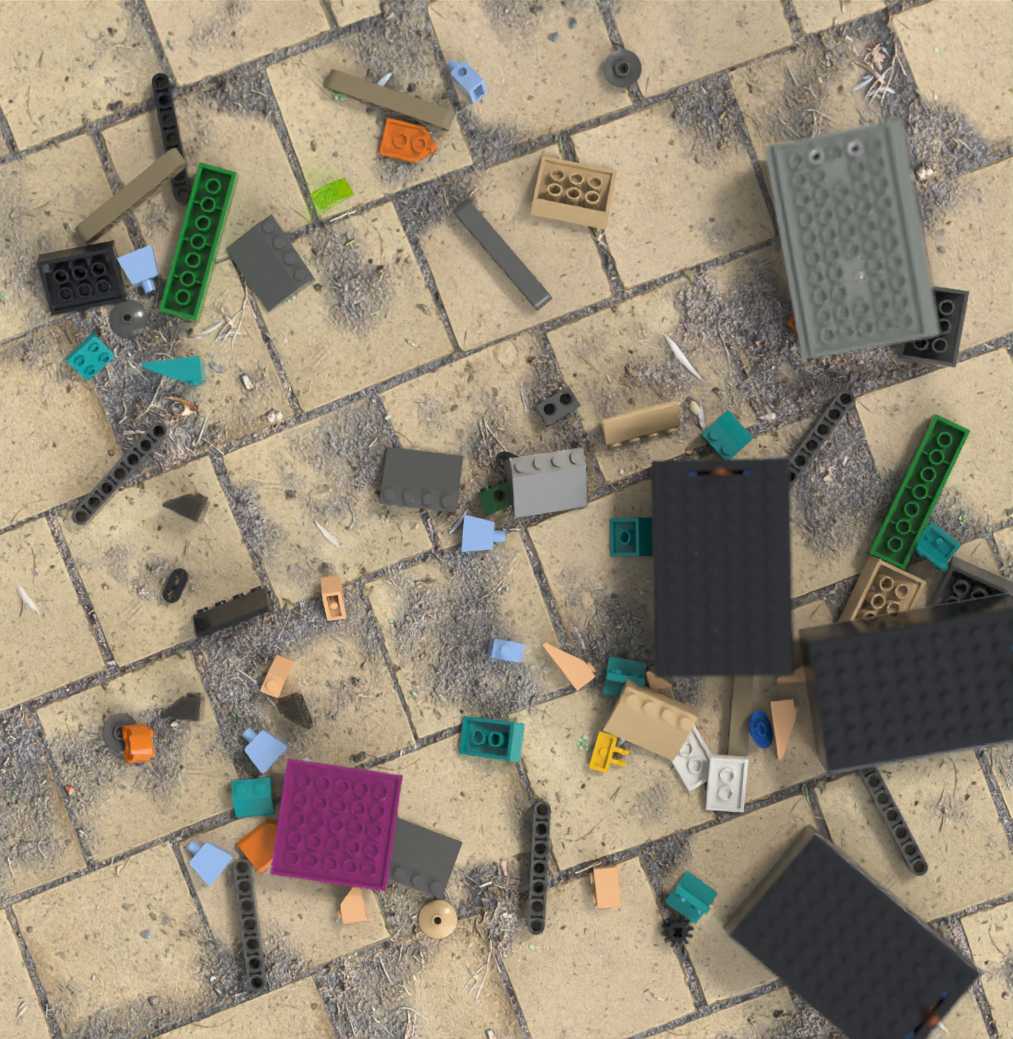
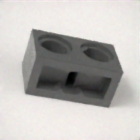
(560, 409)

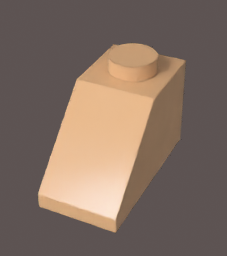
(333, 598)
(277, 676)
(353, 906)

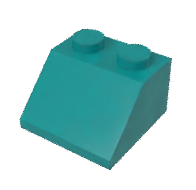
(726, 436)
(631, 537)
(253, 796)

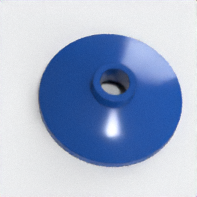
(760, 729)

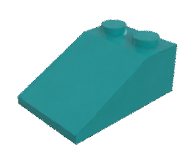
(185, 370)
(491, 738)

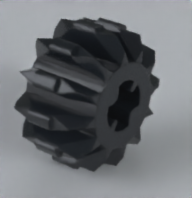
(669, 932)

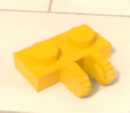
(603, 752)

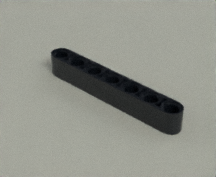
(172, 129)

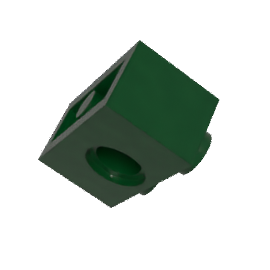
(489, 503)

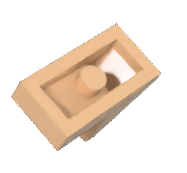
(656, 682)

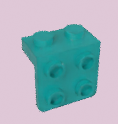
(936, 546)

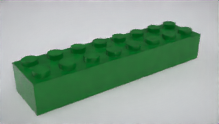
(199, 242)
(918, 491)

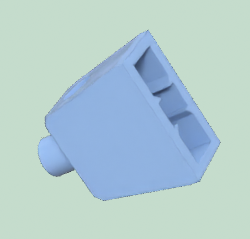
(467, 80)
(141, 267)
(479, 534)
(506, 650)
(263, 748)
(209, 860)

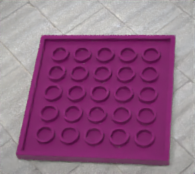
(336, 824)

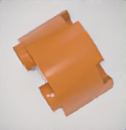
(137, 743)

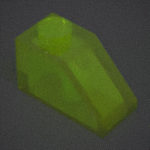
(332, 194)

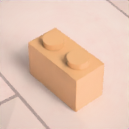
(606, 886)

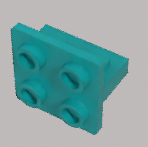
(90, 356)
(619, 671)
(691, 897)

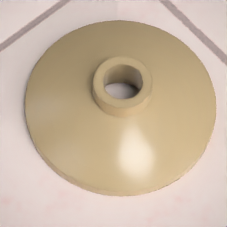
(440, 909)

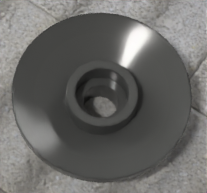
(625, 59)
(137, 322)
(113, 723)

